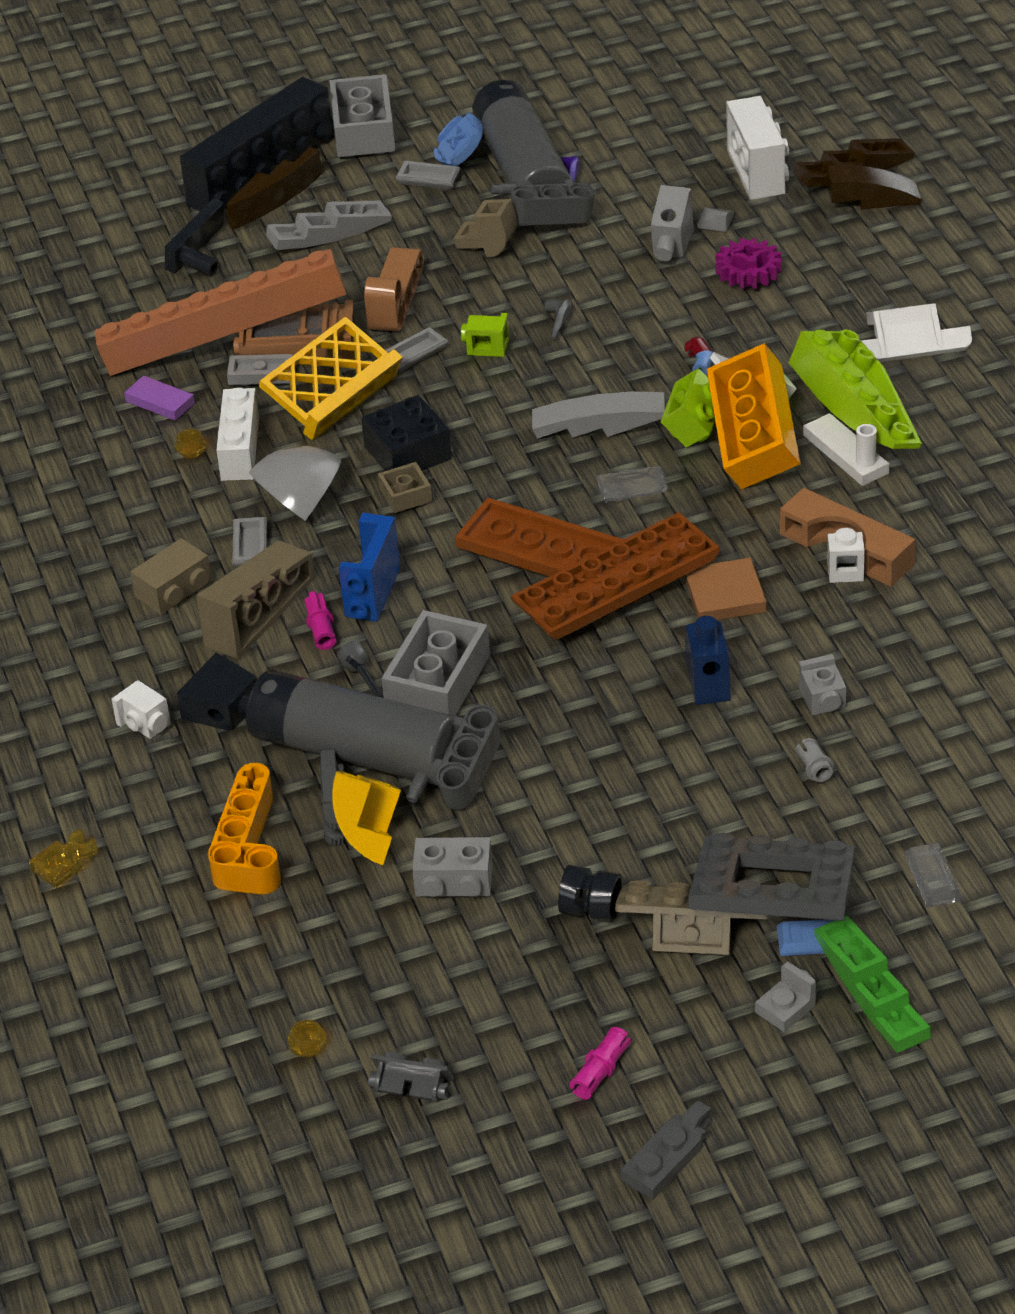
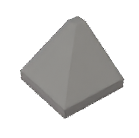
(715, 219)

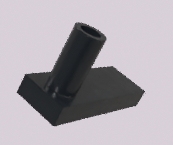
(185, 245)

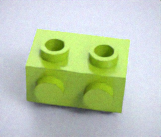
(690, 409)

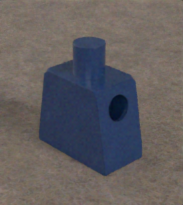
(705, 644)

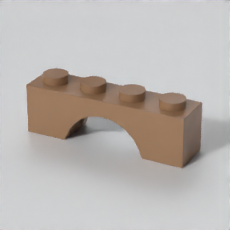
(811, 517)

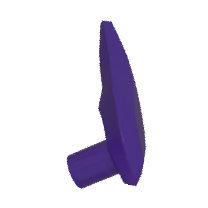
(572, 165)

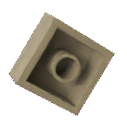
(405, 487)

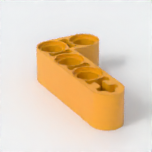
(234, 853)

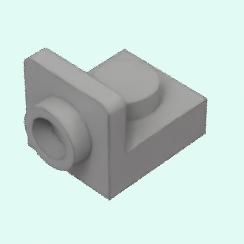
(789, 998)

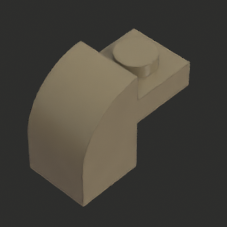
(491, 228)

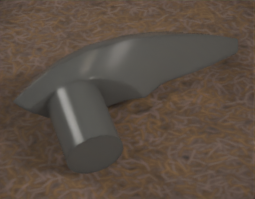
(562, 311)

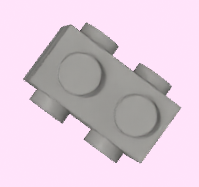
(446, 869)

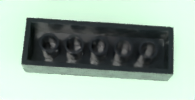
(257, 143)

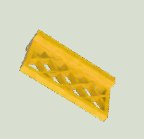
(345, 398)

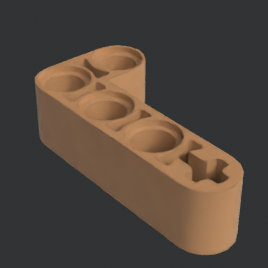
(392, 293)

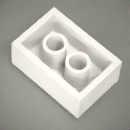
(756, 147)

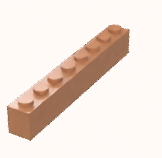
(219, 312)

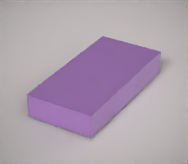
(159, 398)

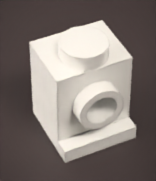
(845, 548)
(141, 709)

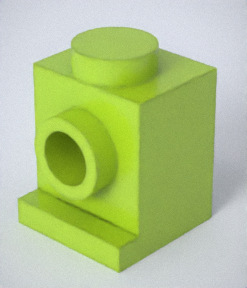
(486, 335)

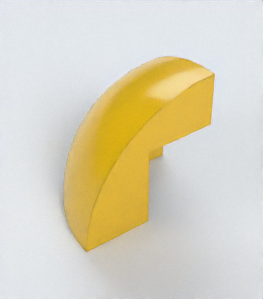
(364, 813)

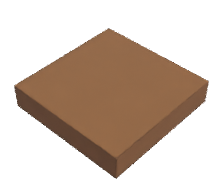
(726, 589)

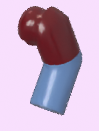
(699, 349)

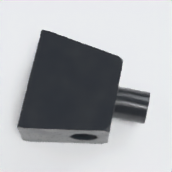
(217, 694)

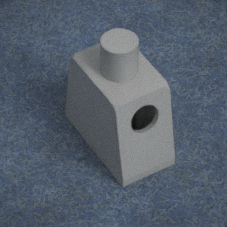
(672, 237)

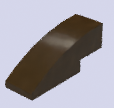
(870, 187)

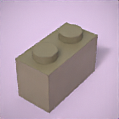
(171, 576)

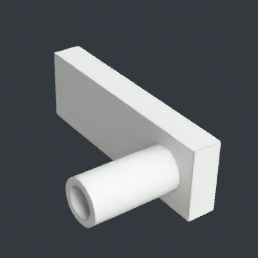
(849, 451)

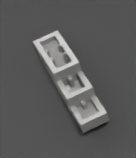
(336, 223)
(607, 411)

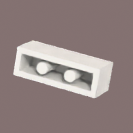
(237, 434)

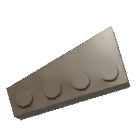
(252, 597)

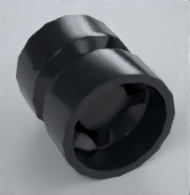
(602, 894)

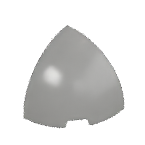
(297, 476)

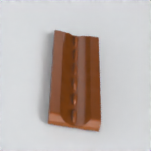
(616, 576)

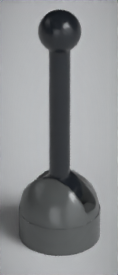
(356, 663)

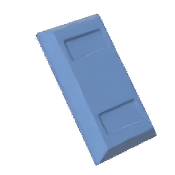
(799, 937)

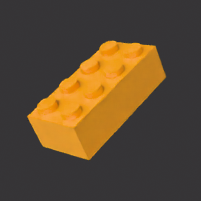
(753, 416)

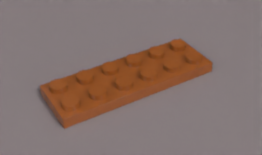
(529, 538)

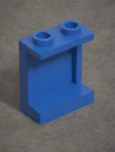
(369, 583)

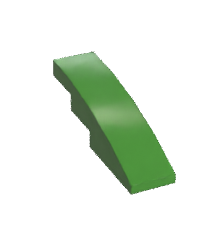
(870, 983)

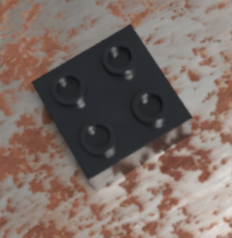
(406, 435)

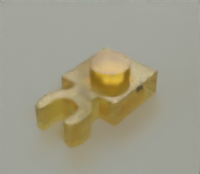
(62, 861)

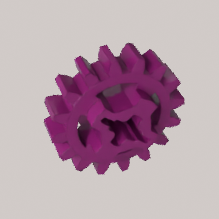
(748, 263)

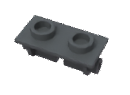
(426, 1076)

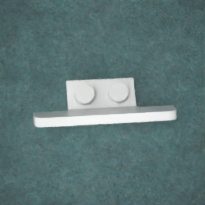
(913, 333)

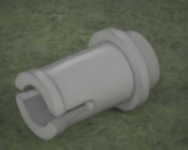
(818, 766)

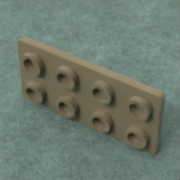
(674, 924)

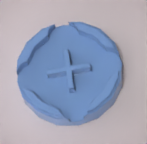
(458, 140)

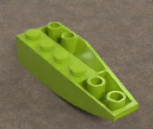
(853, 385)

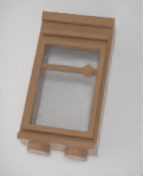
(296, 331)

